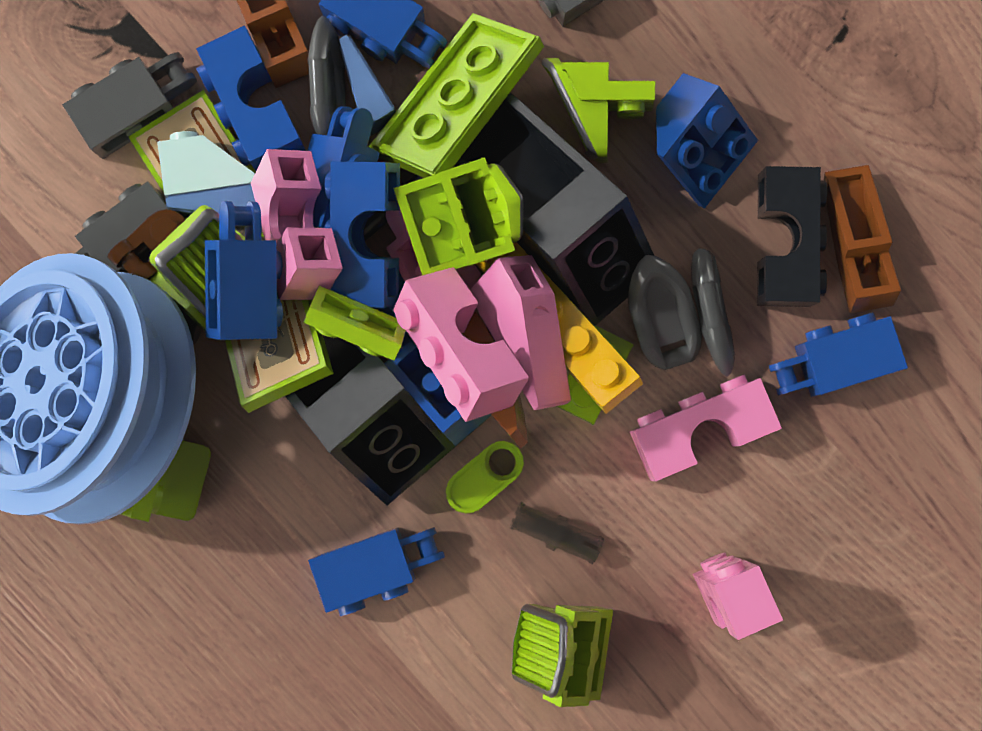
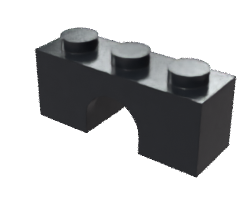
(794, 199)

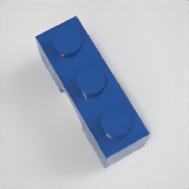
(235, 72)
(356, 194)

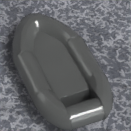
(325, 75)
(712, 310)
(663, 313)

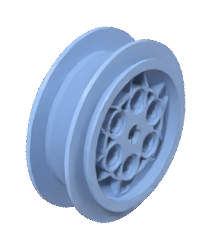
(88, 388)

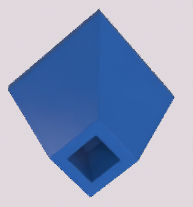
(701, 136)

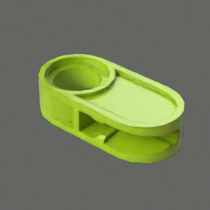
(477, 483)

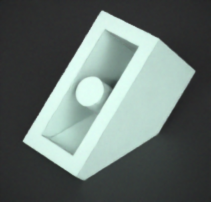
(198, 164)

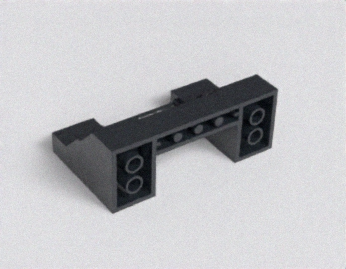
(578, 235)

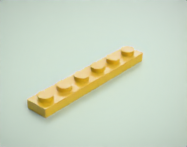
(586, 352)

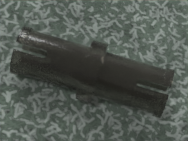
(556, 533)

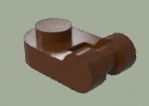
(150, 233)

